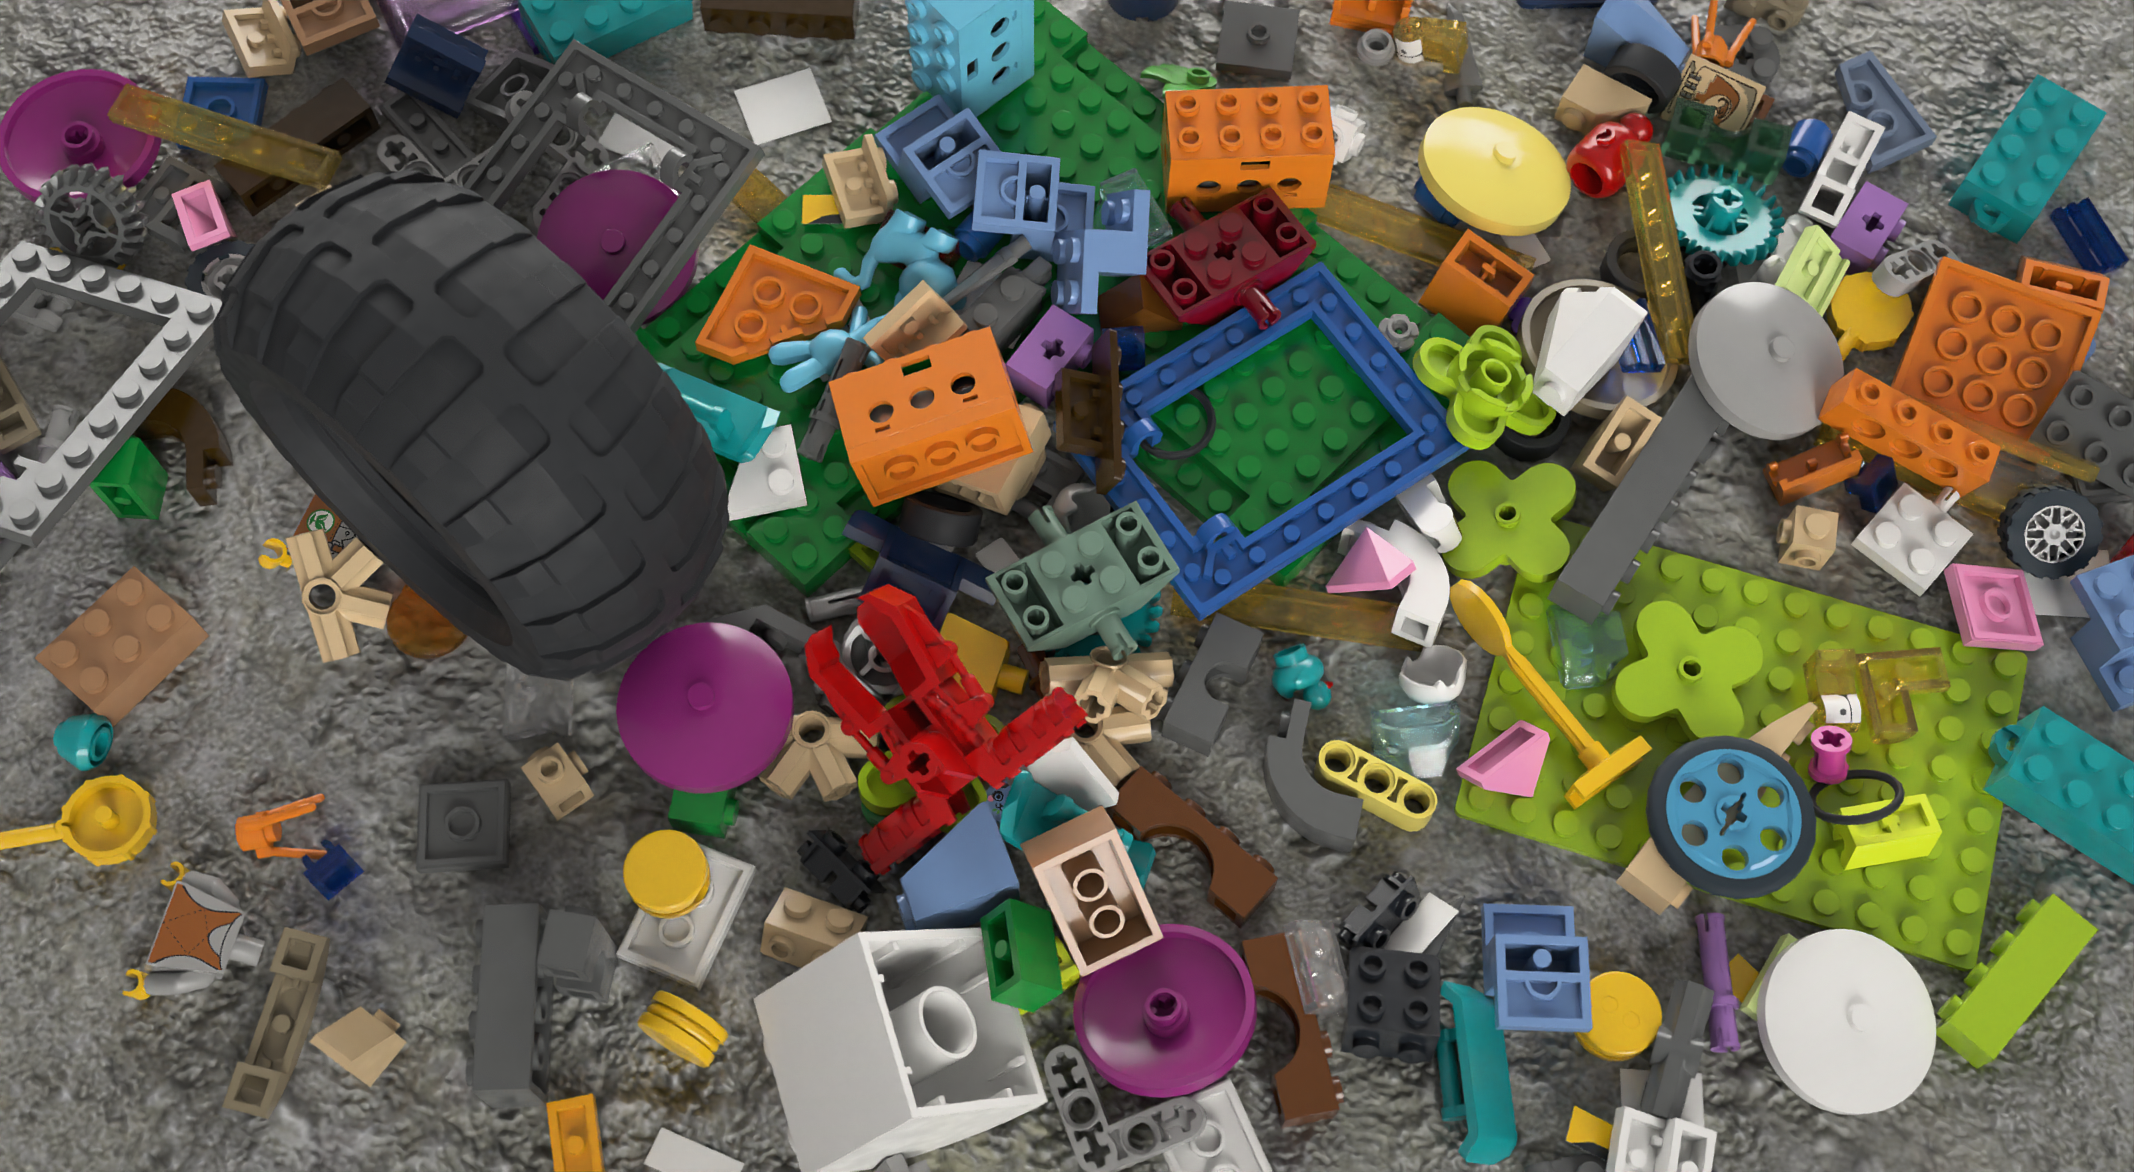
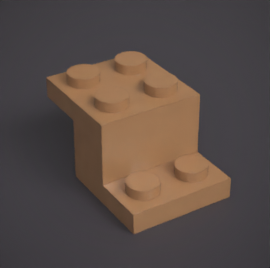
(329, 22)

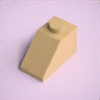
(1597, 99)
(1616, 444)
(361, 1043)

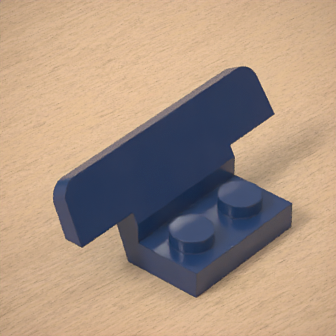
(917, 567)

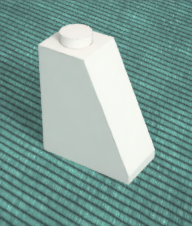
(1583, 343)

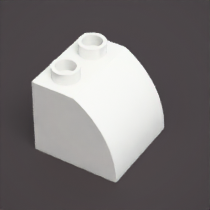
(894, 1049)

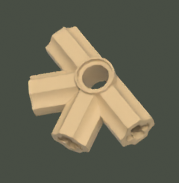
(345, 575)
(1099, 681)
(1106, 744)
(821, 759)

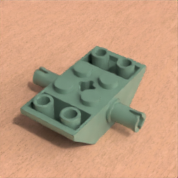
(1046, 590)

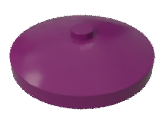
(68, 124)
(605, 223)
(705, 707)
(1167, 1014)

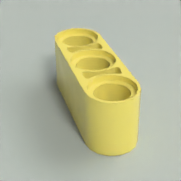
(1397, 783)

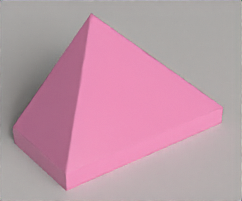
(202, 216)
(1370, 566)
(1509, 761)

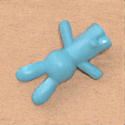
(821, 352)

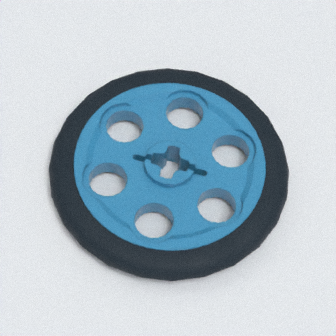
(1703, 864)

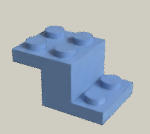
(937, 153)
(1025, 198)
(1088, 253)
(2108, 638)
(1536, 968)

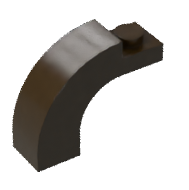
(207, 449)

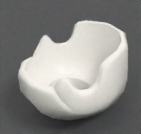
(1435, 675)

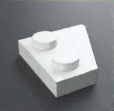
(770, 480)

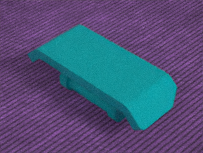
(731, 421)
(1035, 810)
(1483, 1075)

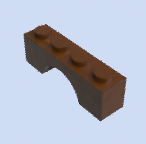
(1153, 810)
(1304, 1087)

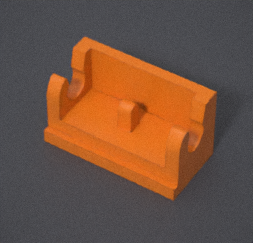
(1369, 14)
(1813, 470)

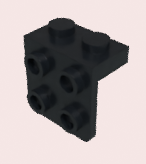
(1392, 1005)

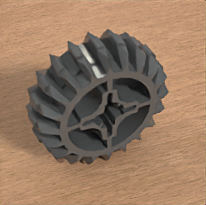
(104, 213)

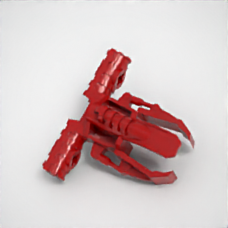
(937, 730)

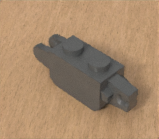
(1010, 302)

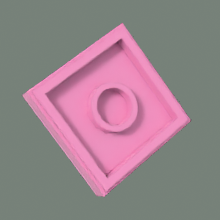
(1993, 607)

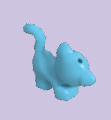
(905, 243)

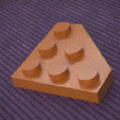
(772, 304)

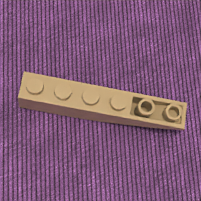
(1650, 876)

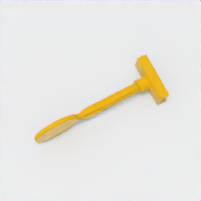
(1490, 631)

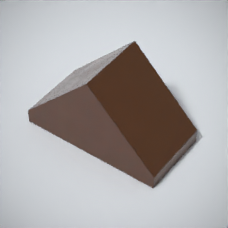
(1135, 305)

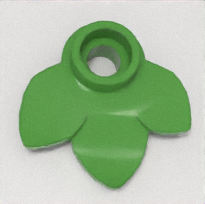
(1180, 77)

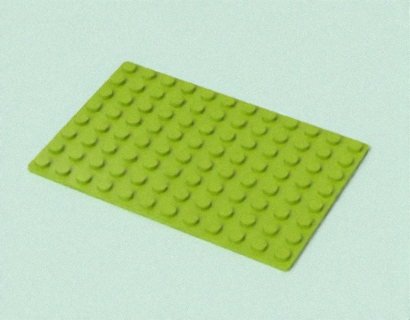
(1915, 905)

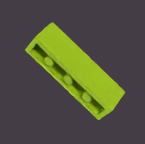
(2014, 980)

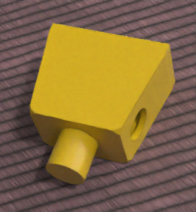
(984, 656)

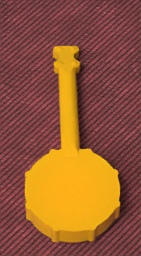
(1866, 316)
(102, 822)

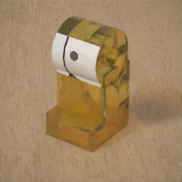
(1432, 41)
(1833, 689)

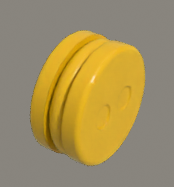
(666, 874)
(1623, 1017)
(682, 1028)

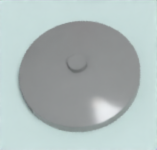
(1764, 360)

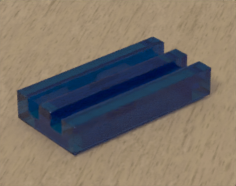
(2094, 236)
(1646, 348)

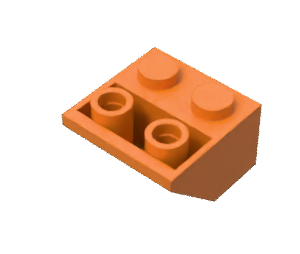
(2064, 281)
(1476, 285)

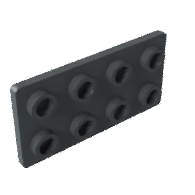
(2095, 426)

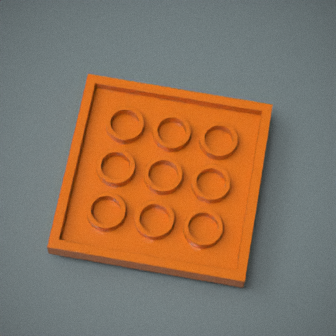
(1993, 347)

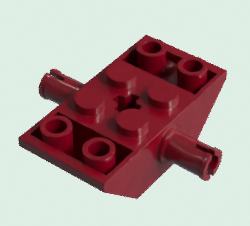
(1228, 260)

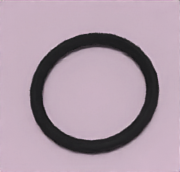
(1211, 425)
(1863, 818)

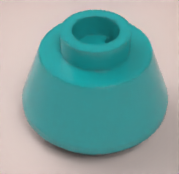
(84, 740)

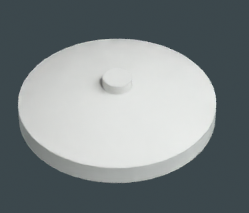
(1846, 1022)

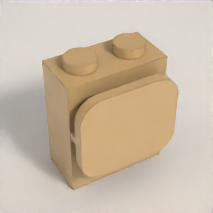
(1009, 481)

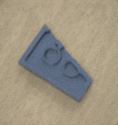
(1876, 96)

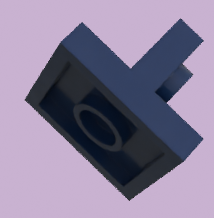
(436, 66)

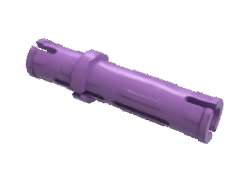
(1718, 978)

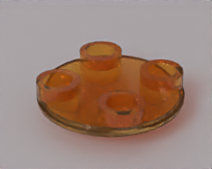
(420, 628)

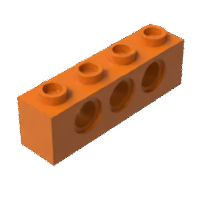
(1909, 432)

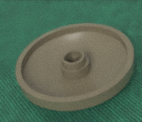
(1608, 392)

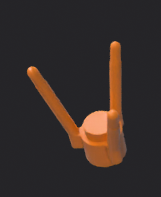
(1713, 46)
(264, 828)

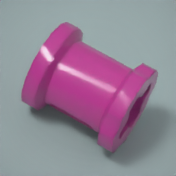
(1830, 752)

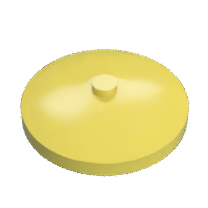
(1494, 171)

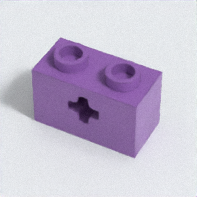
(1866, 227)
(1053, 344)

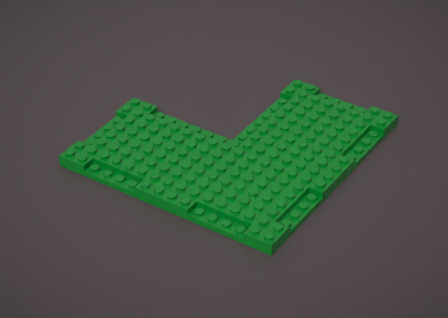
(1283, 415)

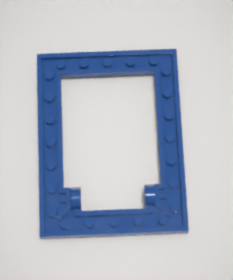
(1234, 564)

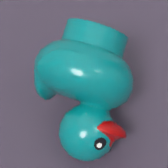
(1299, 671)

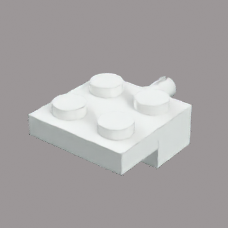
(1913, 537)
(1658, 1145)

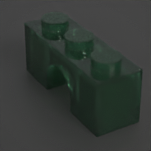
(1696, 139)

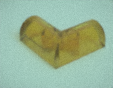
(1885, 687)

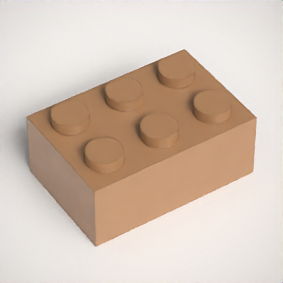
(122, 646)
(1092, 890)

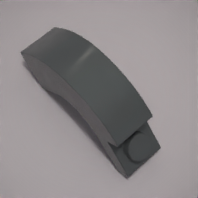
(1303, 804)

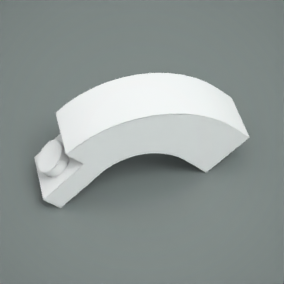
(1841, 170)
(1423, 591)

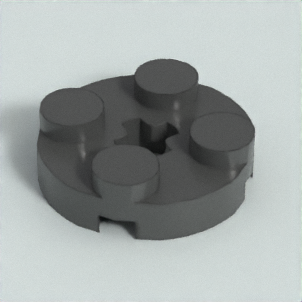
(1758, 49)

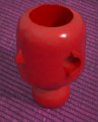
(1596, 160)

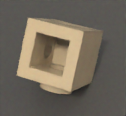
(1807, 537)
(558, 779)

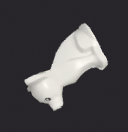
(1773, 266)

